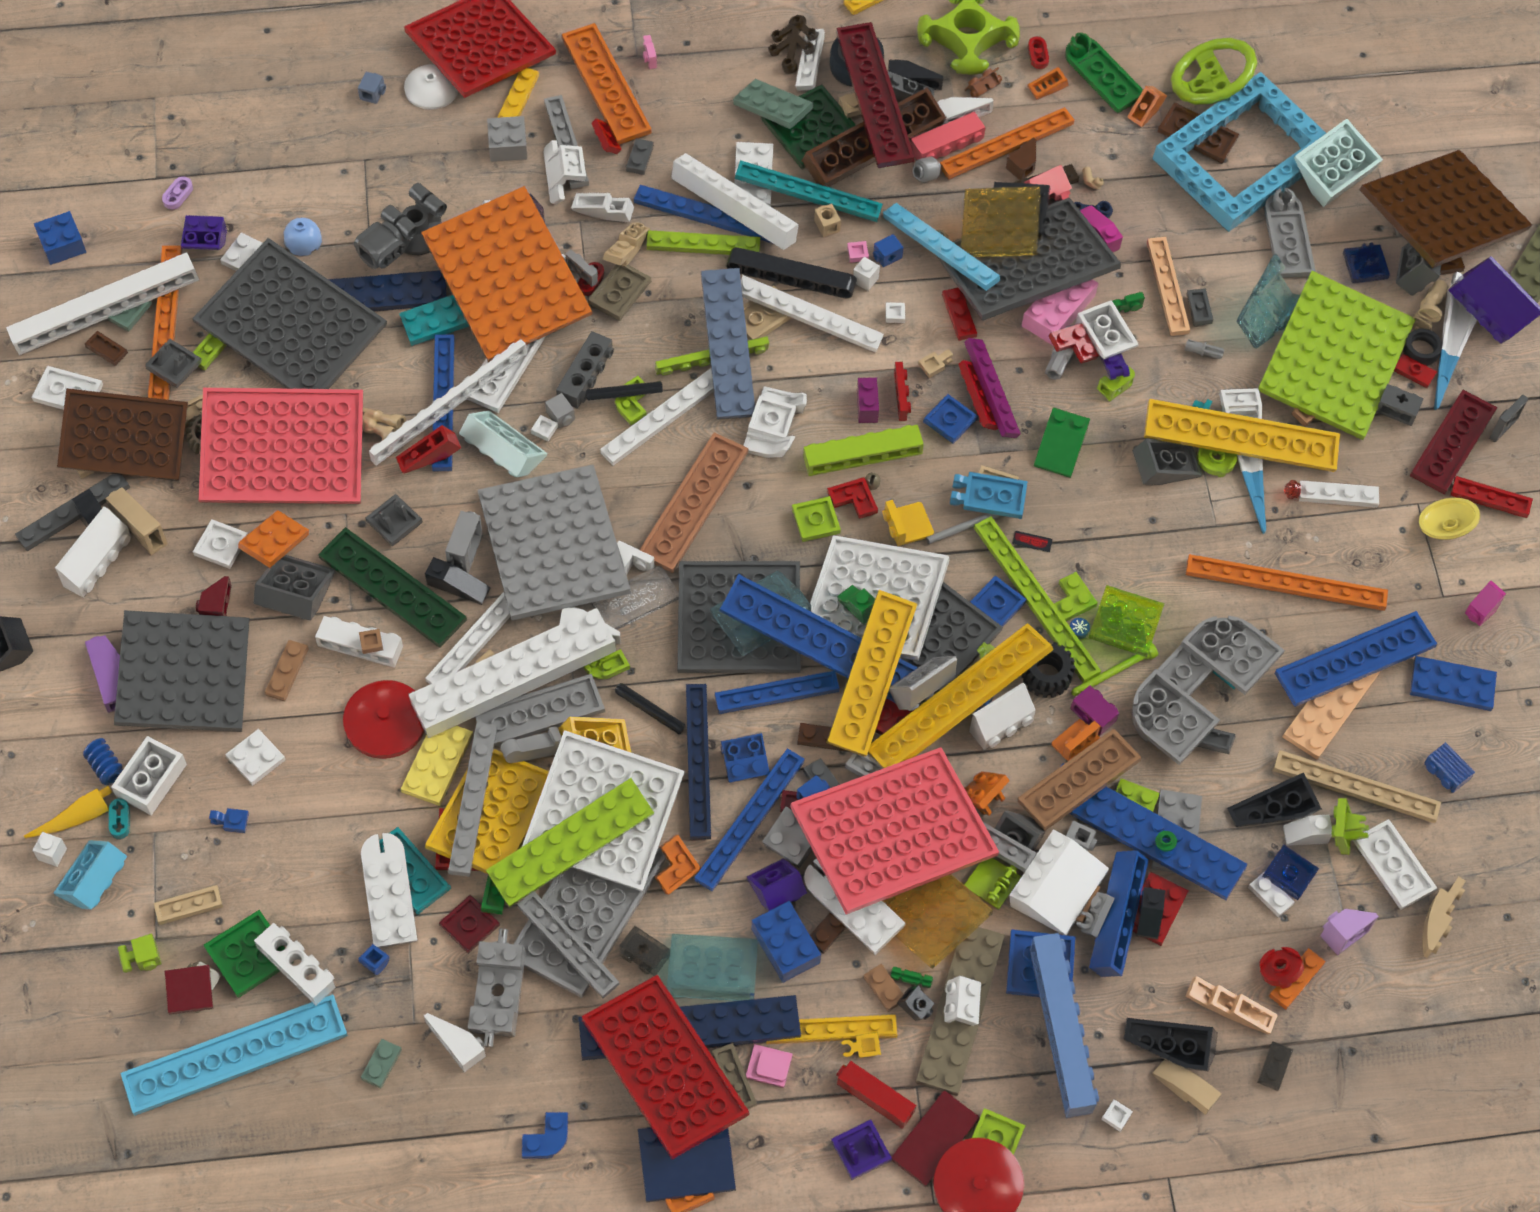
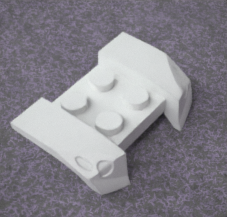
(772, 422)

